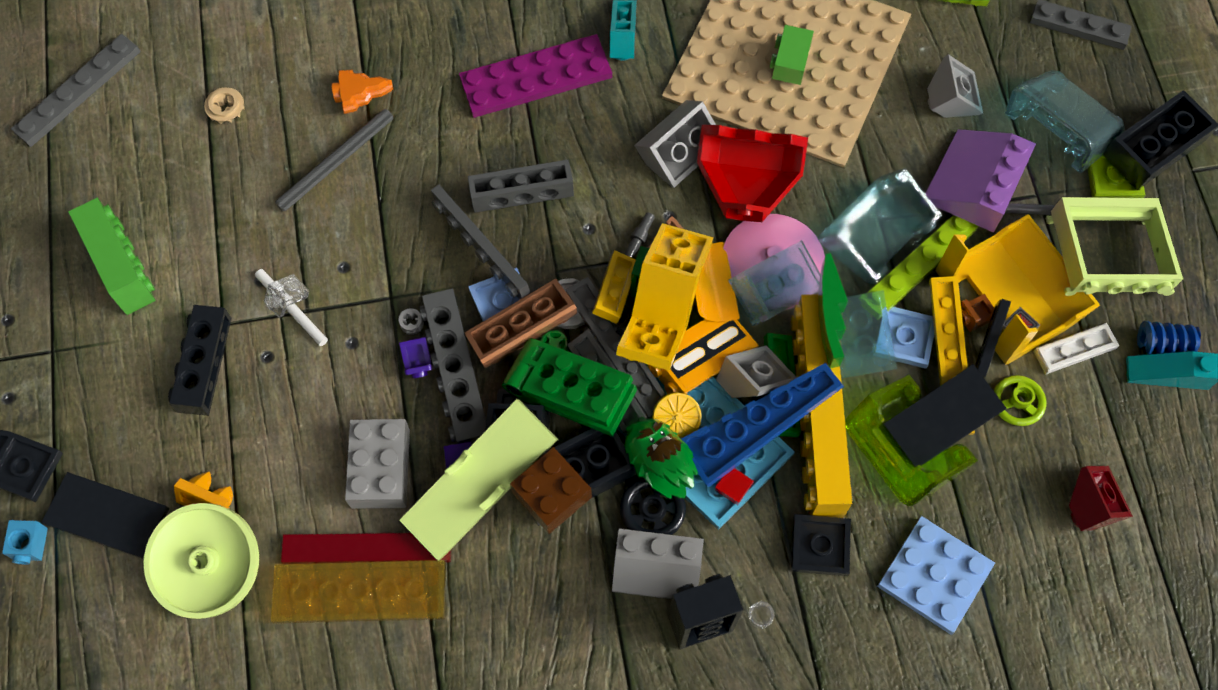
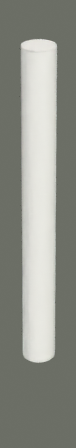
(296, 313)

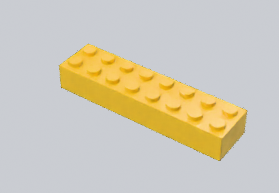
(823, 427)

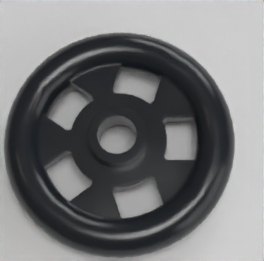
(634, 522)

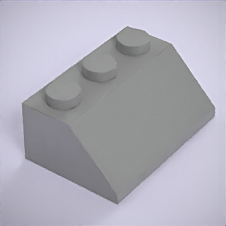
(674, 142)
(655, 563)

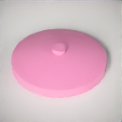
(758, 241)

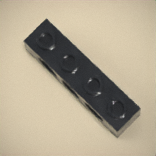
(200, 397)

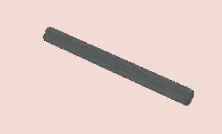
(334, 160)

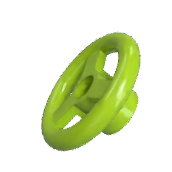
(1026, 389)

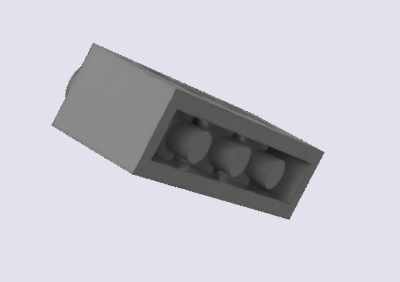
(521, 186)

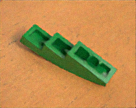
(831, 303)

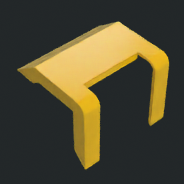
(1027, 271)

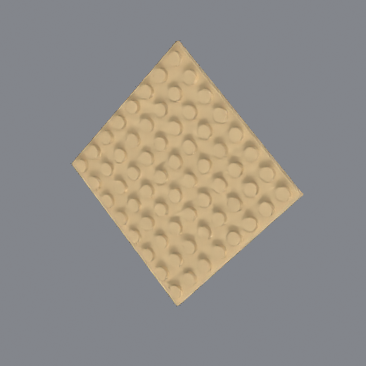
(844, 68)

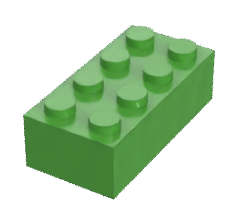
(113, 255)

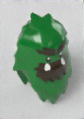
(660, 457)

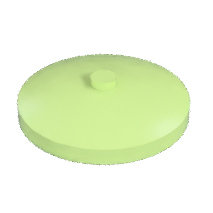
(201, 560)

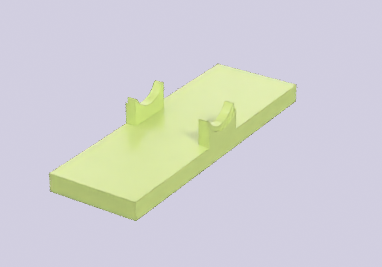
(478, 479)

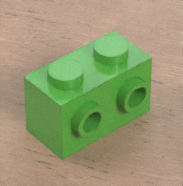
(792, 54)

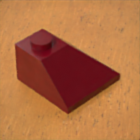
(1097, 499)

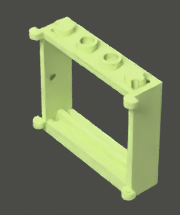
(1115, 209)

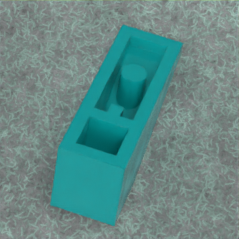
(623, 29)
(1177, 369)

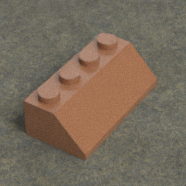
(520, 321)

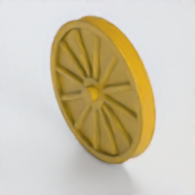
(679, 412)

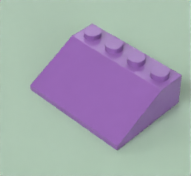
(980, 175)

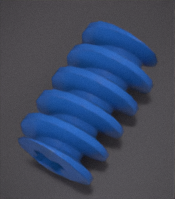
(1168, 337)

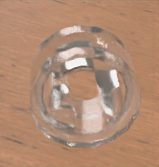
(769, 613)

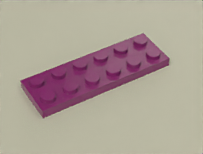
(535, 75)

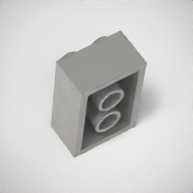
(377, 463)

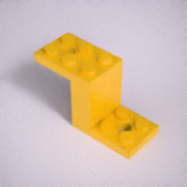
(664, 296)

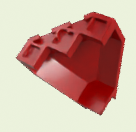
(750, 168)

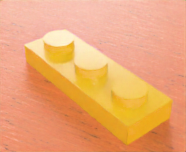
(614, 287)

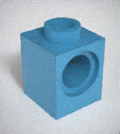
(19, 531)

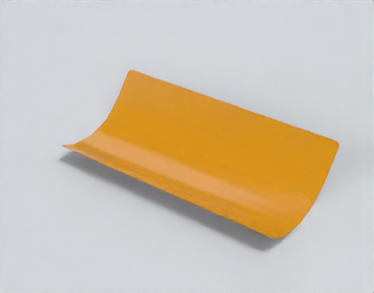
(714, 293)

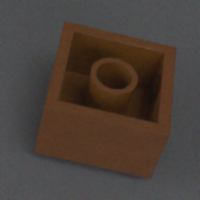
(551, 490)

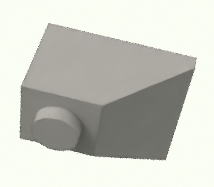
(954, 90)
(753, 373)

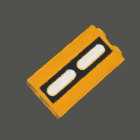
(703, 354)

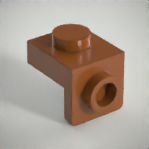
(976, 312)

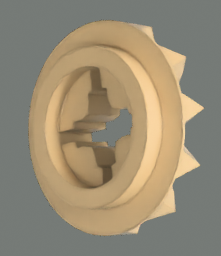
(219, 98)

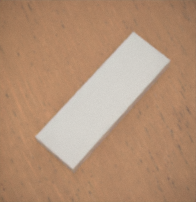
(1076, 348)

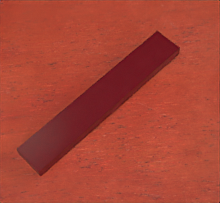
(354, 548)

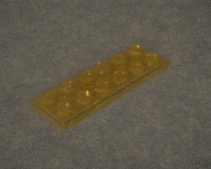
(359, 592)

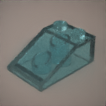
(776, 283)
(867, 337)

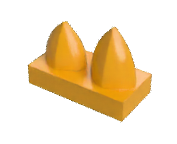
(197, 491)

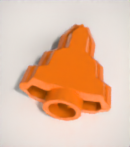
(358, 89)

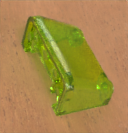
(867, 431)

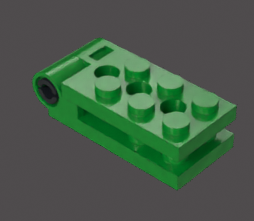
(570, 386)

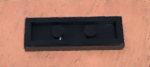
(991, 336)

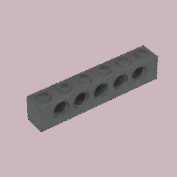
(439, 306)

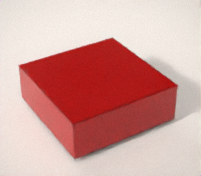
(734, 486)

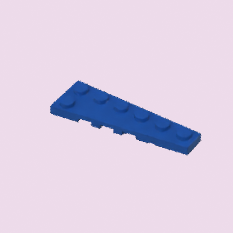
(744, 432)

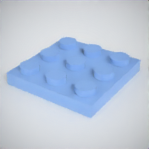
(936, 575)

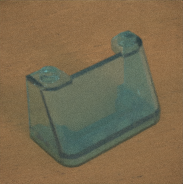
(1067, 113)
(880, 224)

